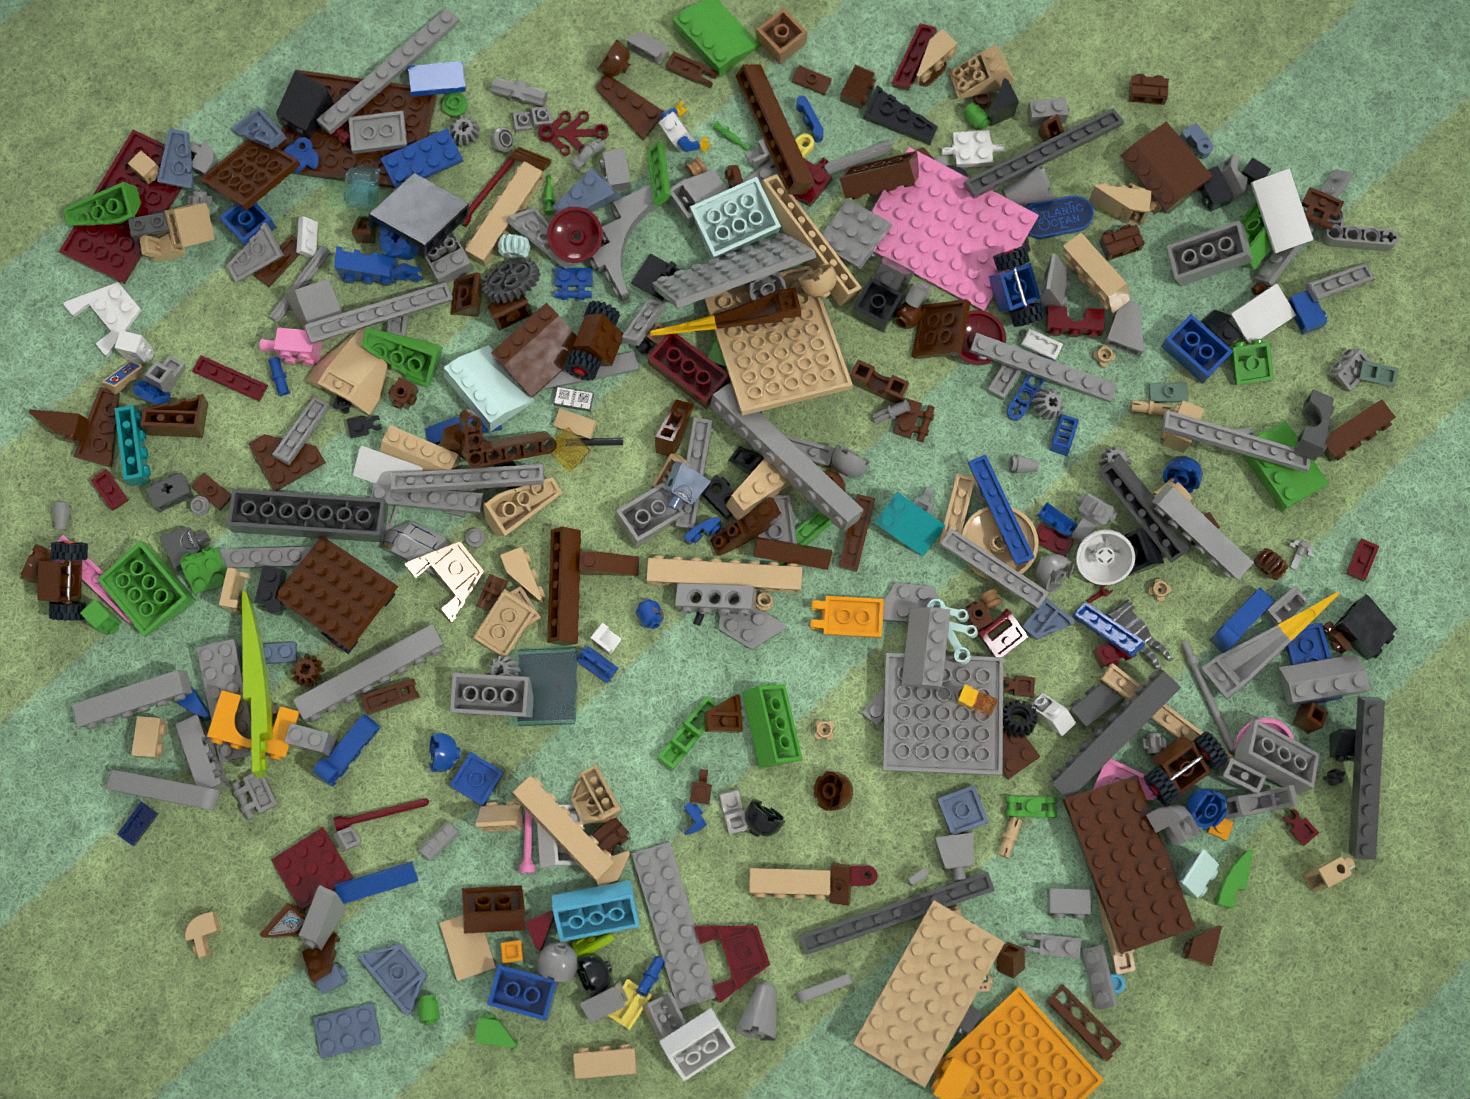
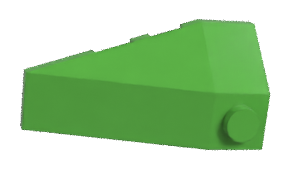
(106, 207)
(410, 356)

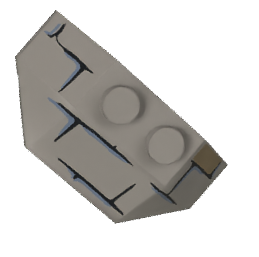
(412, 541)

